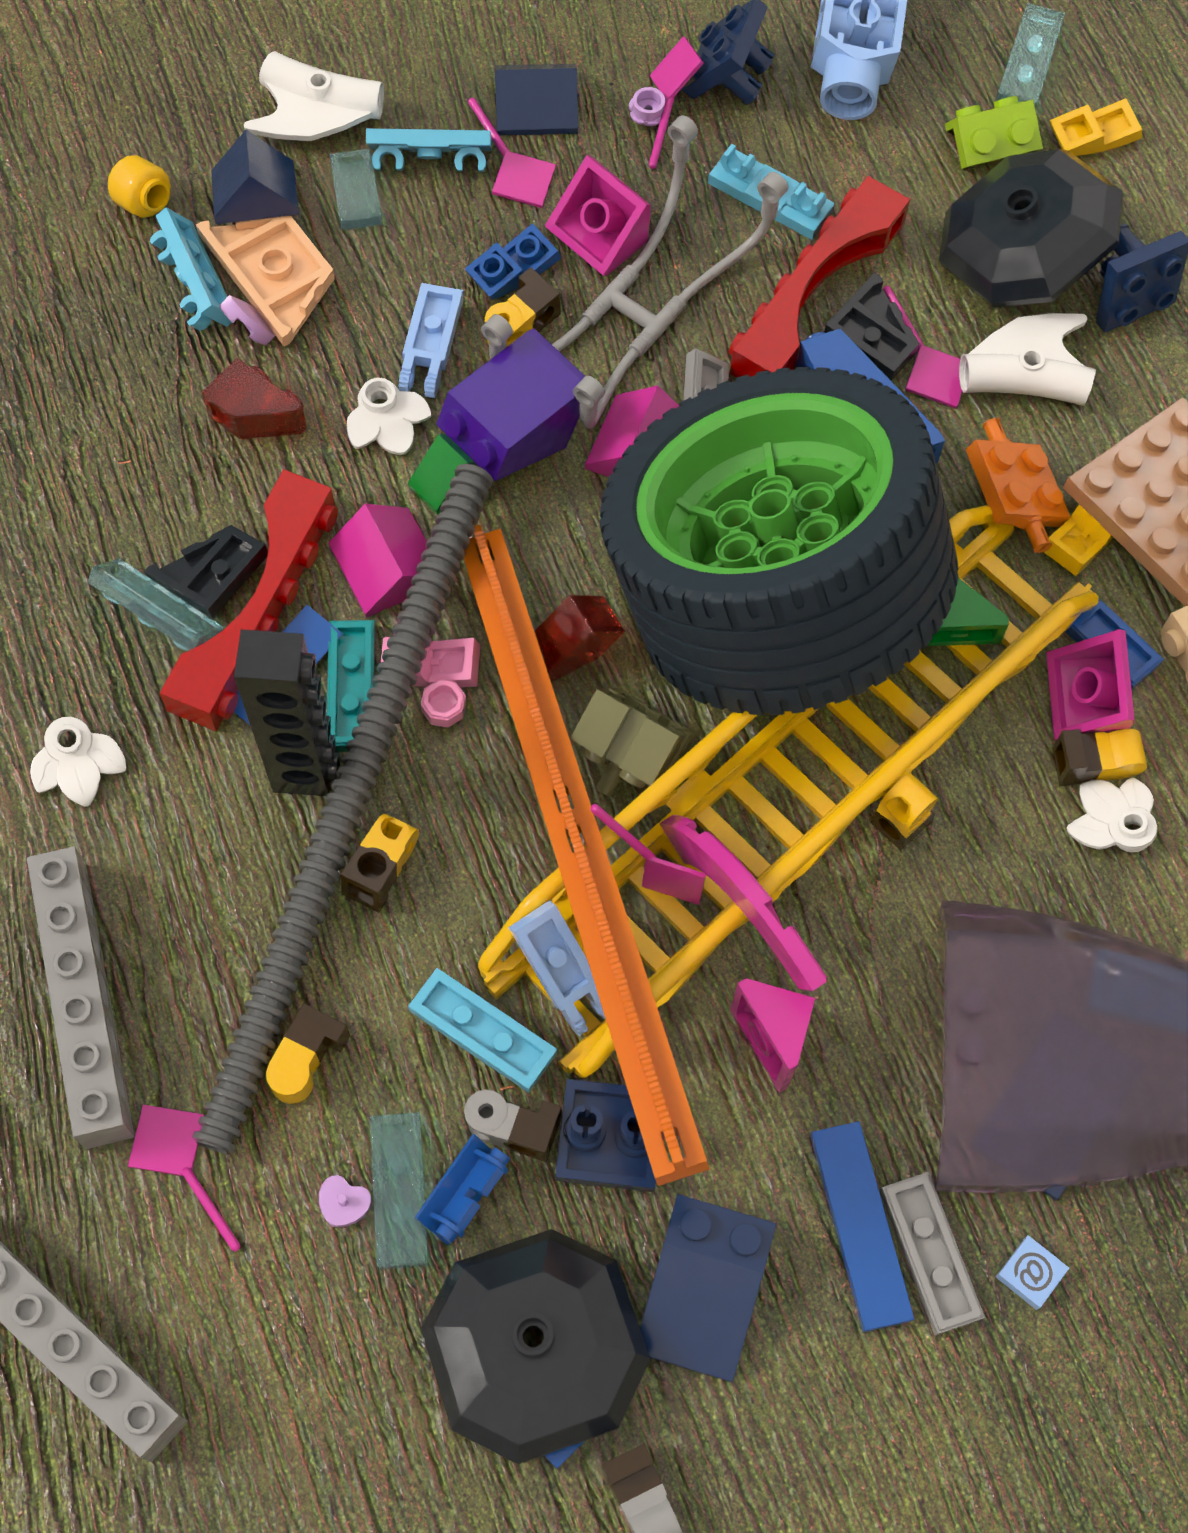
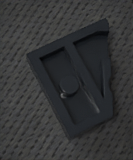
(876, 327)
(211, 569)

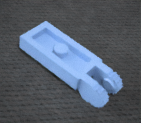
(430, 336)
(557, 962)

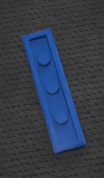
(861, 1227)

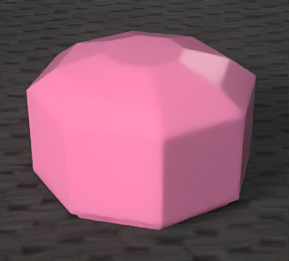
(443, 703)

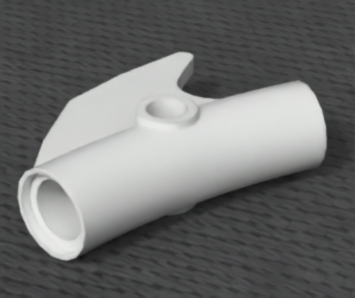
(313, 100)
(1029, 360)

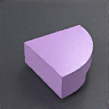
(245, 312)

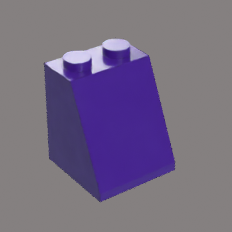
(514, 407)

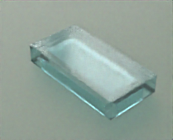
(355, 189)

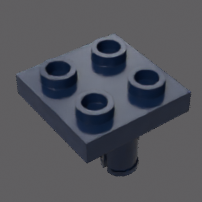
(725, 51)
(1140, 278)
(602, 1139)

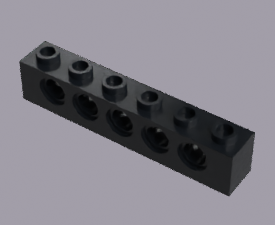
(286, 711)

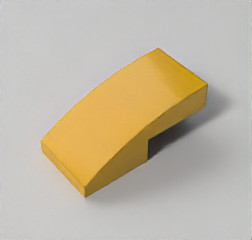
(1097, 131)
(1078, 541)

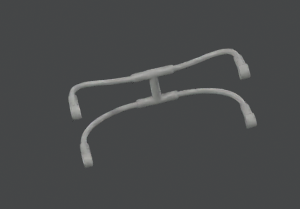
(589, 391)

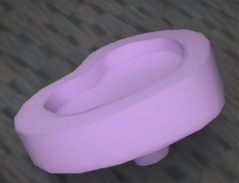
(342, 1203)

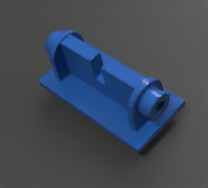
(461, 1188)

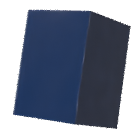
(536, 99)
(253, 182)

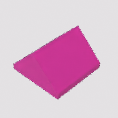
(600, 217)
(626, 419)
(379, 555)
(1091, 685)
(774, 1026)

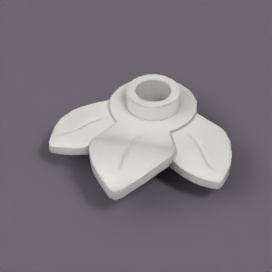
(386, 422)
(75, 767)
(1109, 812)

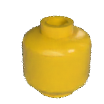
(139, 186)

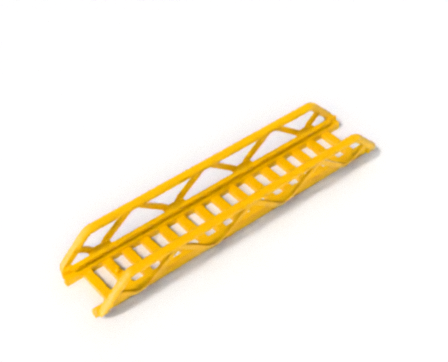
(701, 790)

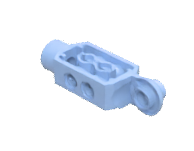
(856, 52)

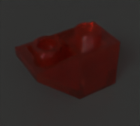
(251, 405)
(577, 634)

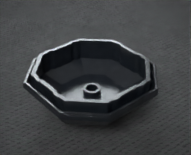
(1031, 228)
(543, 1396)

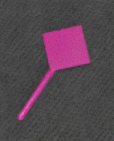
(670, 78)
(519, 176)
(934, 372)
(659, 873)
(166, 1146)

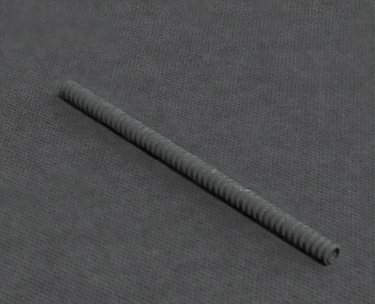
(344, 807)

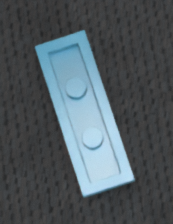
(429, 145)
(798, 207)
(191, 268)
(482, 1030)

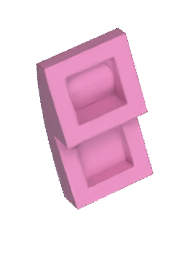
(450, 661)

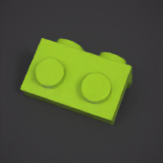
(996, 132)

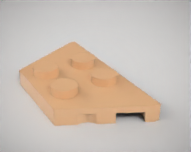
(272, 268)

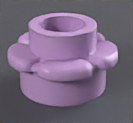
(647, 106)

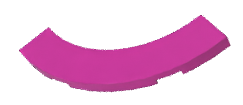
(739, 884)

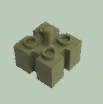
(630, 737)

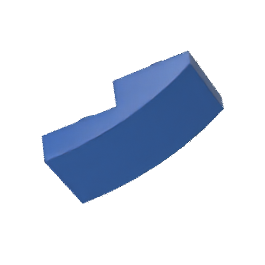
(500, 267)

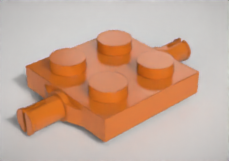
(1018, 484)

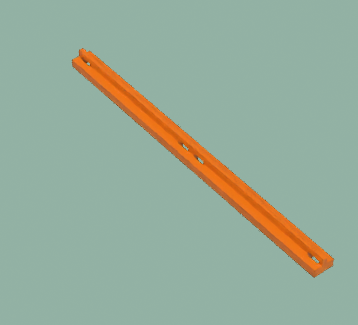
(586, 873)

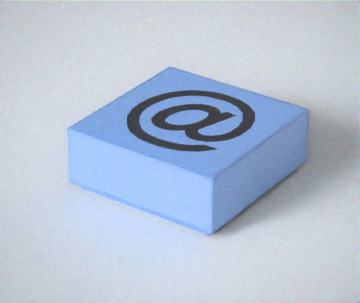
(1032, 1272)

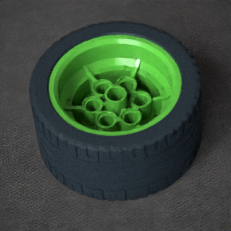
(782, 539)

